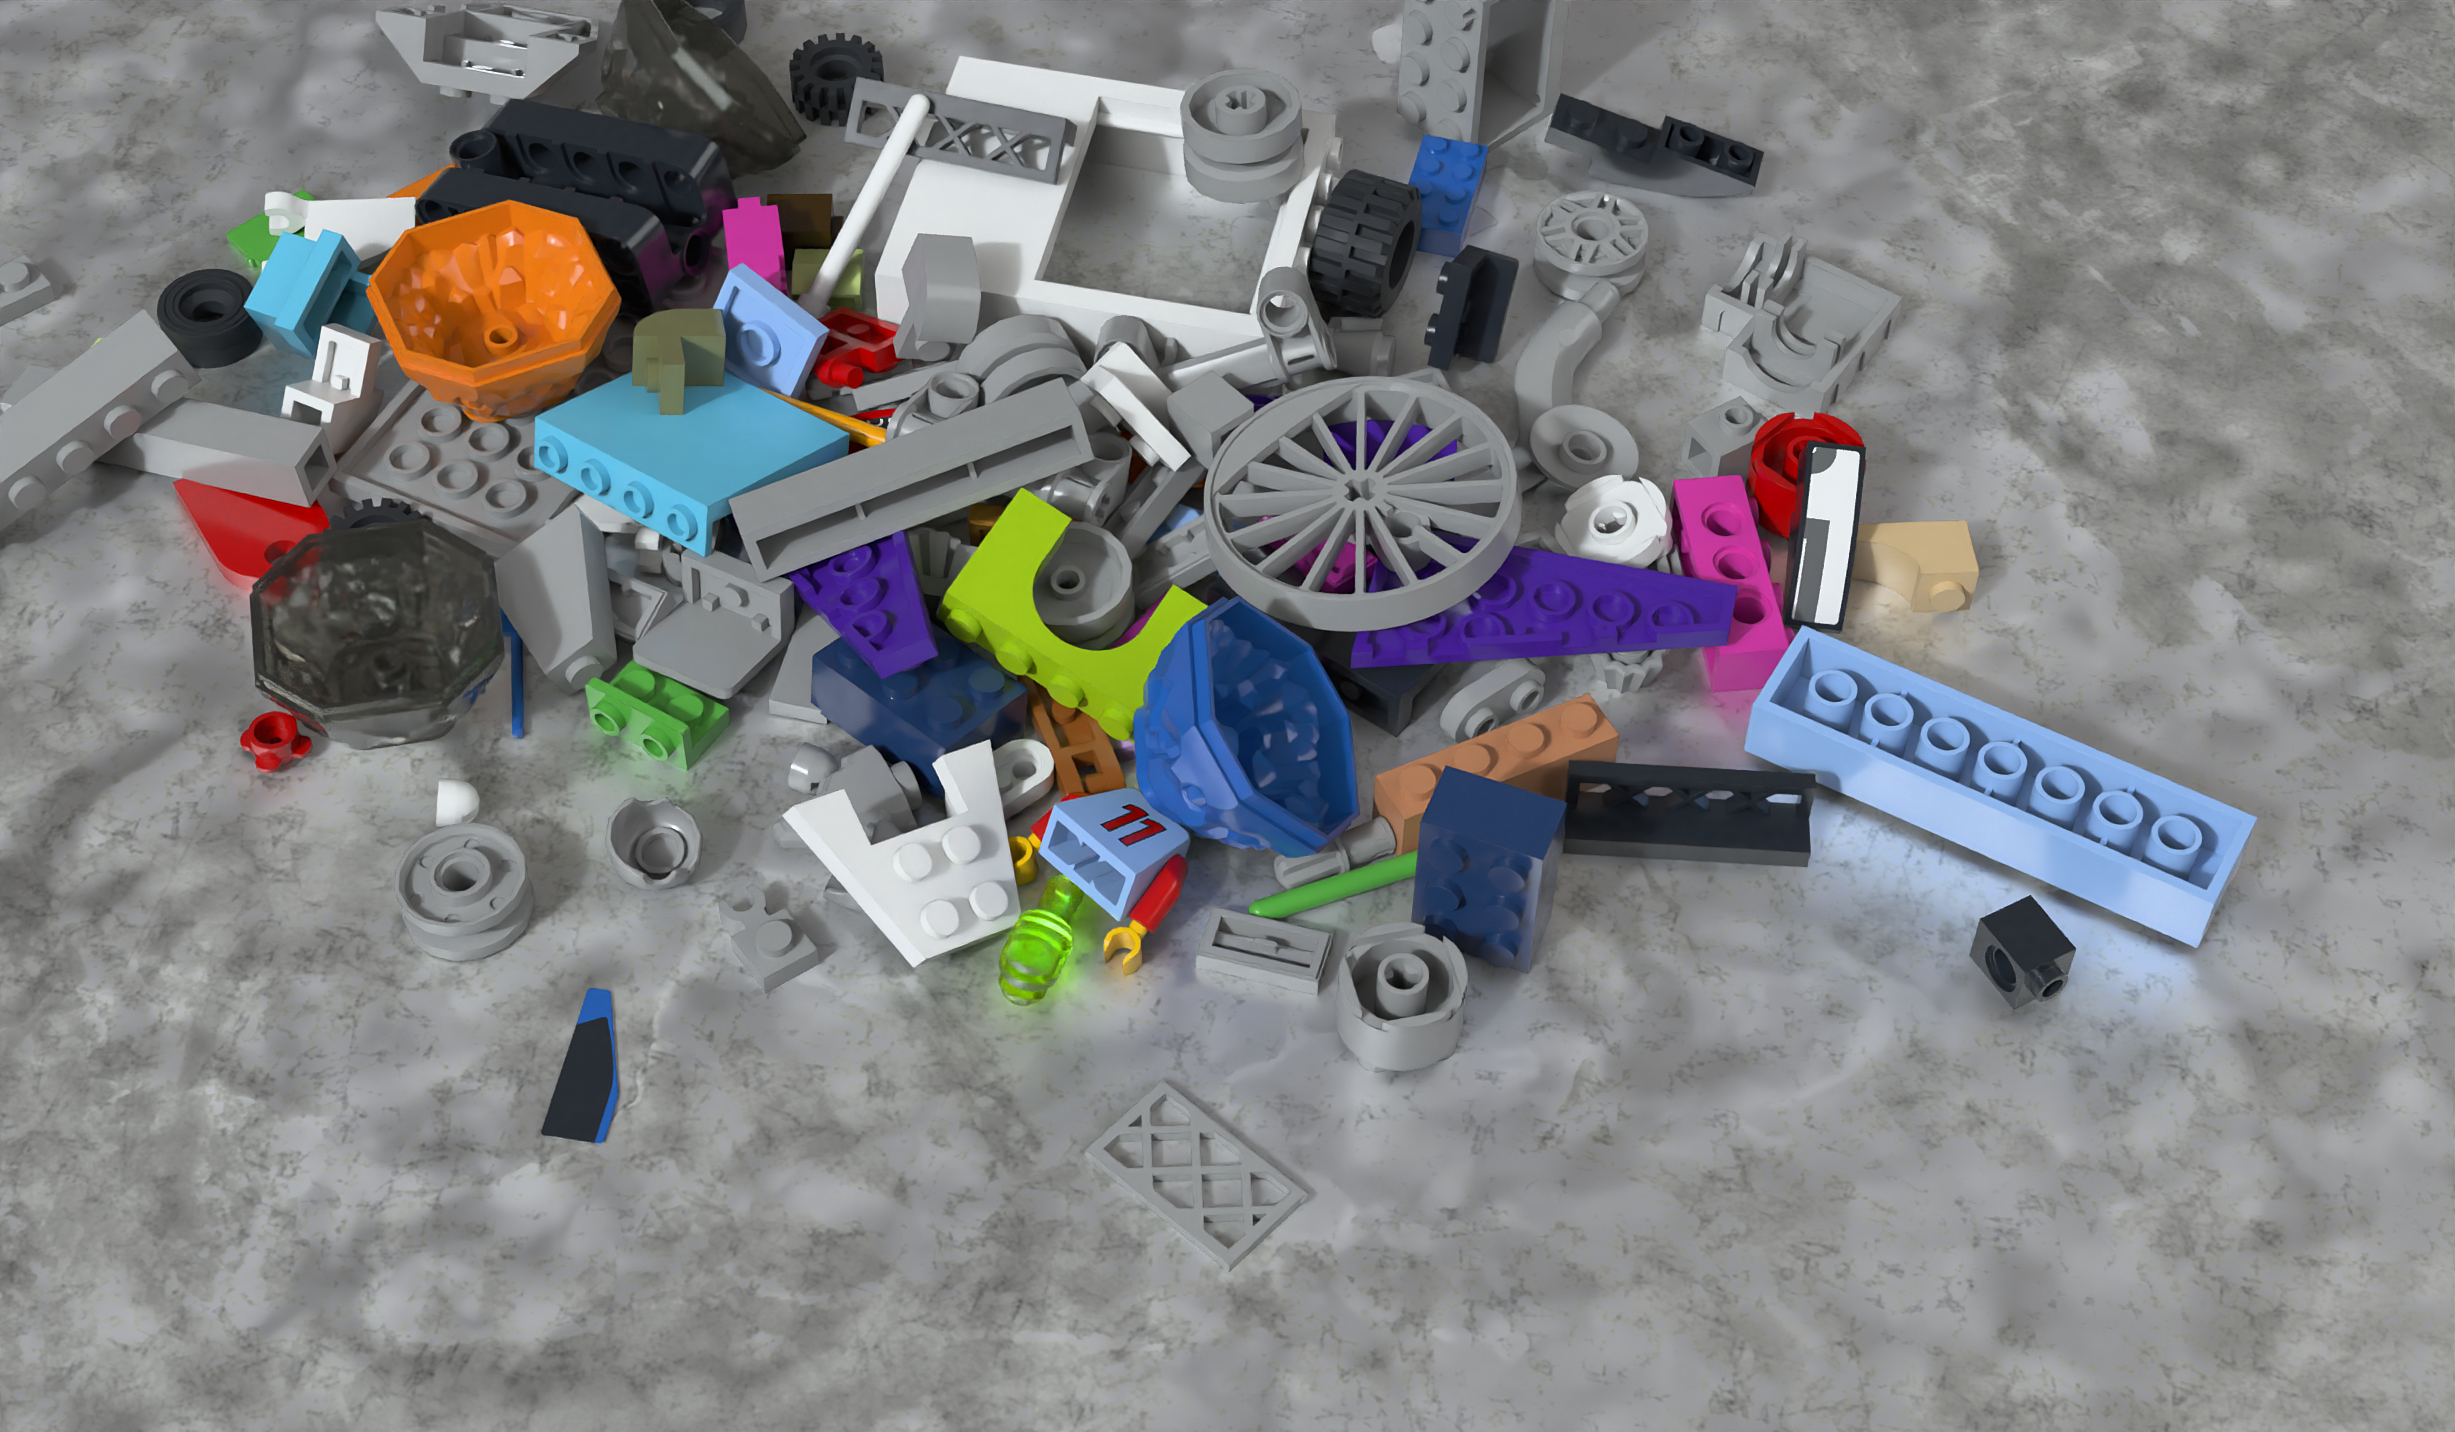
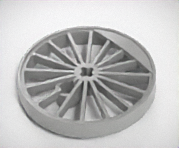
(1361, 504)

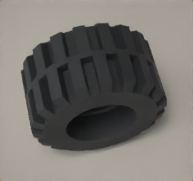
(1365, 243)

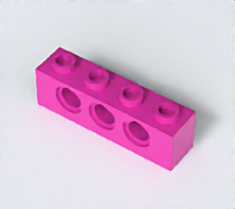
(1721, 544)

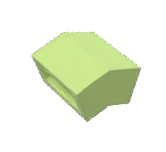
(849, 288)

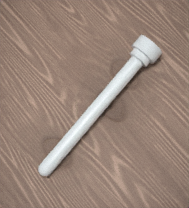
(864, 208)

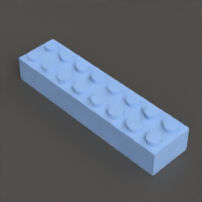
(2000, 785)

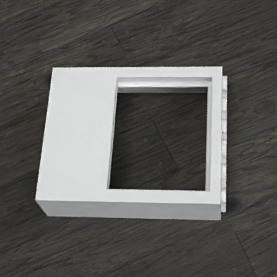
(1019, 218)

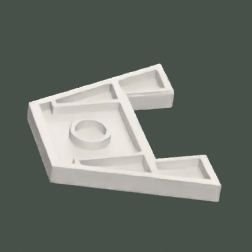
(936, 883)

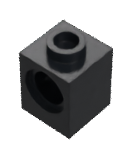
(2023, 952)

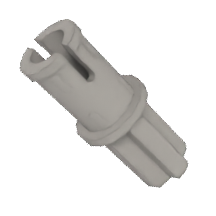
(1345, 852)

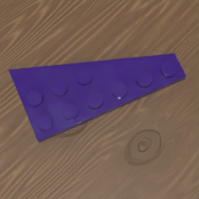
(871, 602)
(1552, 607)

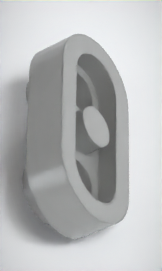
(1493, 699)

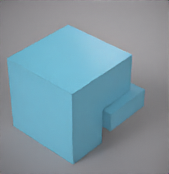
(308, 288)

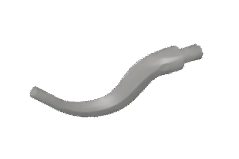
(1548, 366)

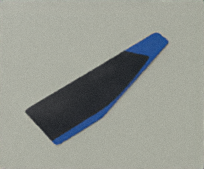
(588, 1078)

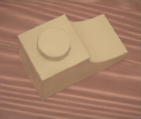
(1921, 561)

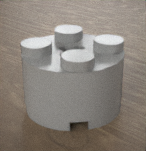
(1401, 997)

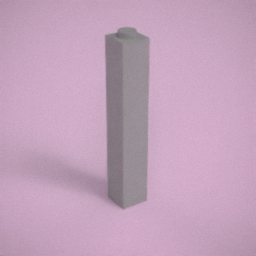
(217, 447)

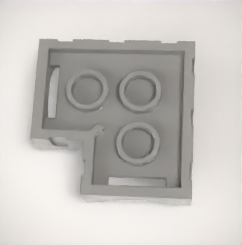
(1797, 325)

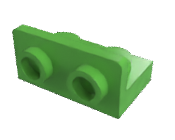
(656, 714)

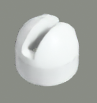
(456, 802)

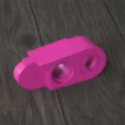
(756, 240)

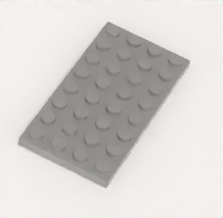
(481, 474)

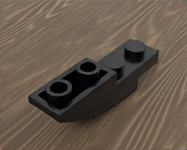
(1662, 160)

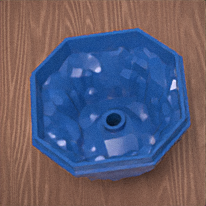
(1246, 736)

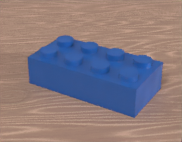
(1449, 185)

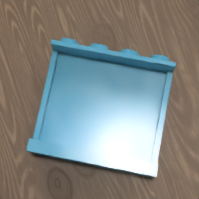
(683, 467)

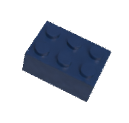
(920, 711)
(1488, 867)

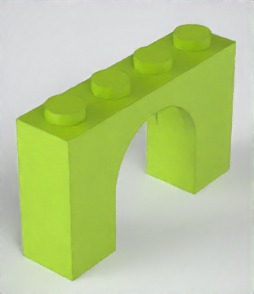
(996, 610)

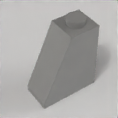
(561, 599)

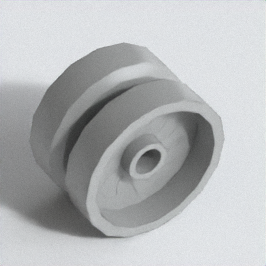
(1242, 135)
(1020, 356)
(1087, 589)

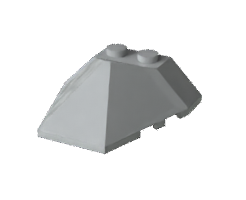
(489, 47)

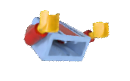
(1117, 855)

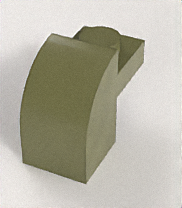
(678, 351)

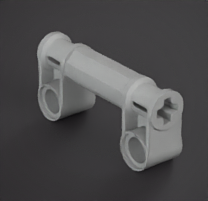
(1292, 342)
(1081, 492)

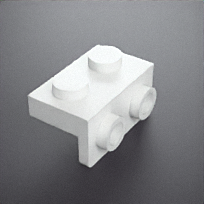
(1138, 400)

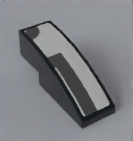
(1823, 535)

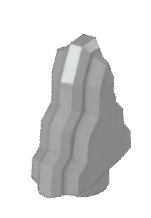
(873, 790)

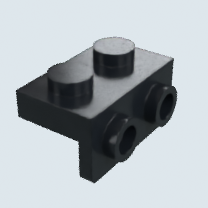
(1473, 307)

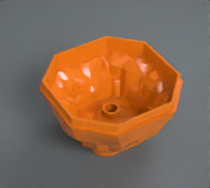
(495, 307)

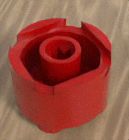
(1775, 462)

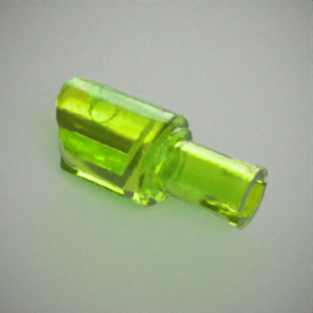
(1039, 944)

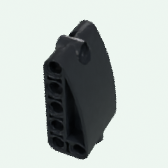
(636, 187)

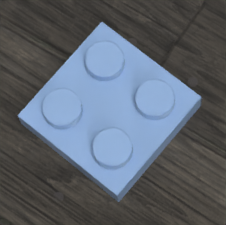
(767, 334)

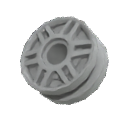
(1590, 240)
(464, 891)

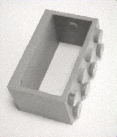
(1480, 66)

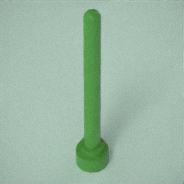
(1336, 887)

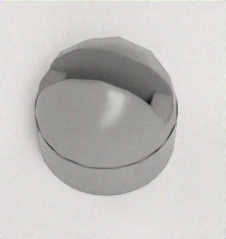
(810, 767)

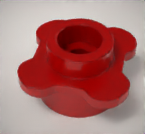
(275, 741)

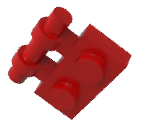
(854, 343)

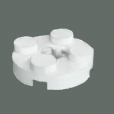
(1631, 504)

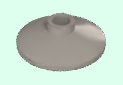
(1581, 445)

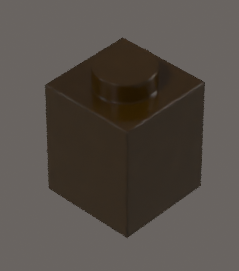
(805, 222)

